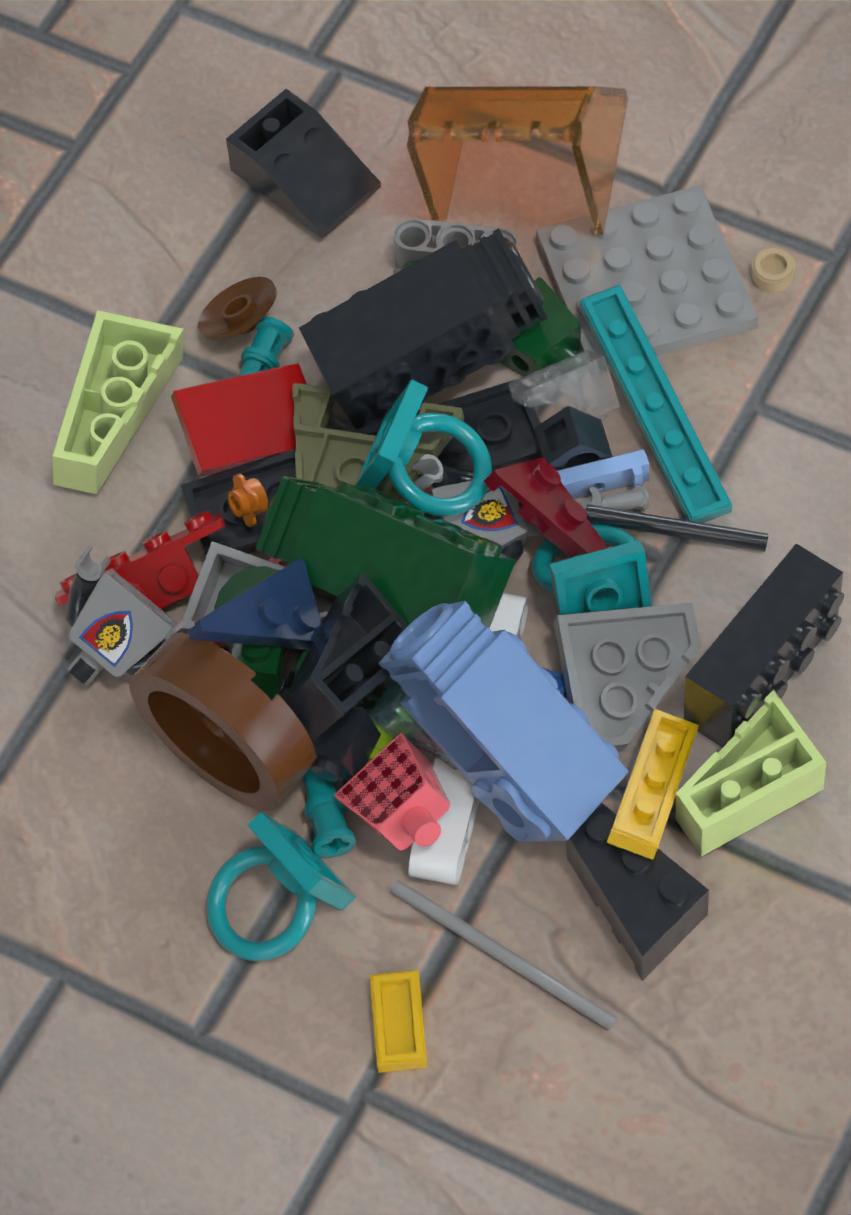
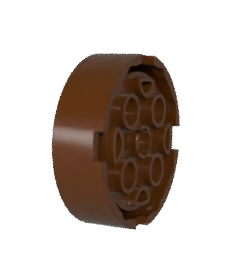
(222, 721)

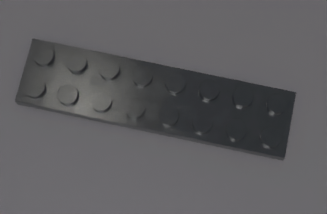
(491, 412)

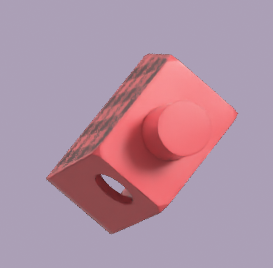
(398, 795)

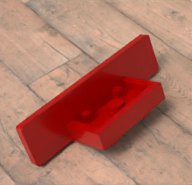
(164, 567)

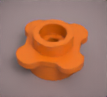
(247, 499)

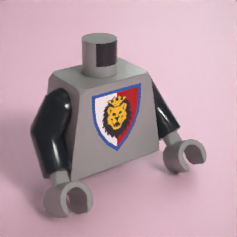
(491, 518)
(112, 622)

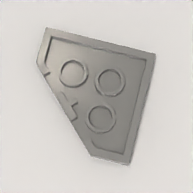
(624, 663)

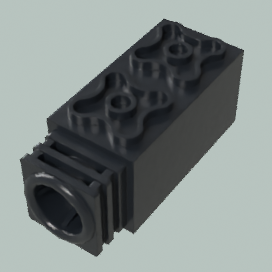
(424, 326)

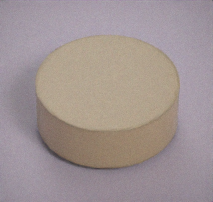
(773, 269)

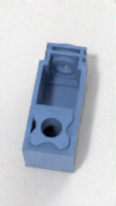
(503, 723)

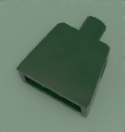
(548, 340)

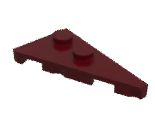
(548, 505)

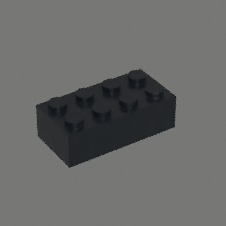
(764, 644)

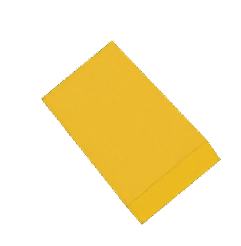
(398, 1021)

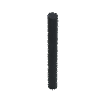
(677, 527)

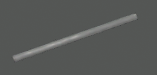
(504, 955)

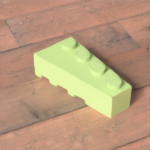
(113, 392)

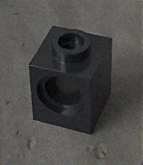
(572, 439)

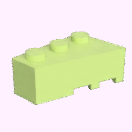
(750, 779)

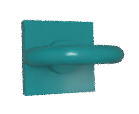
(397, 442)
(597, 580)
(296, 868)

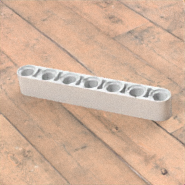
(446, 856)

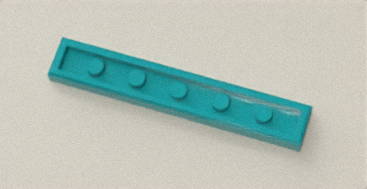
(655, 405)

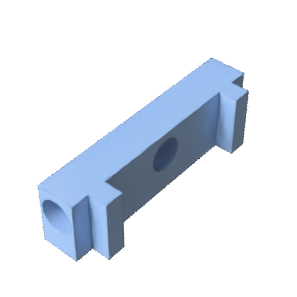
(606, 474)

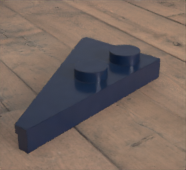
(272, 613)

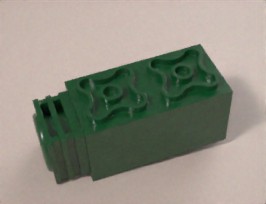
(399, 550)

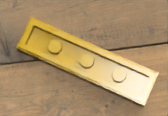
(653, 784)

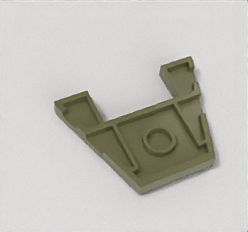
(339, 455)

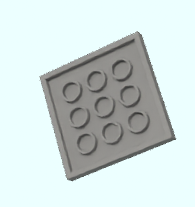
(667, 263)

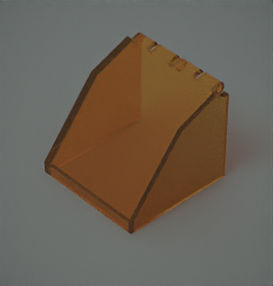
(576, 114)

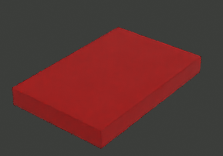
(239, 418)

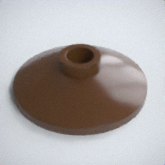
(237, 308)

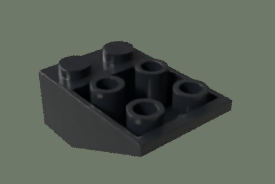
(300, 163)

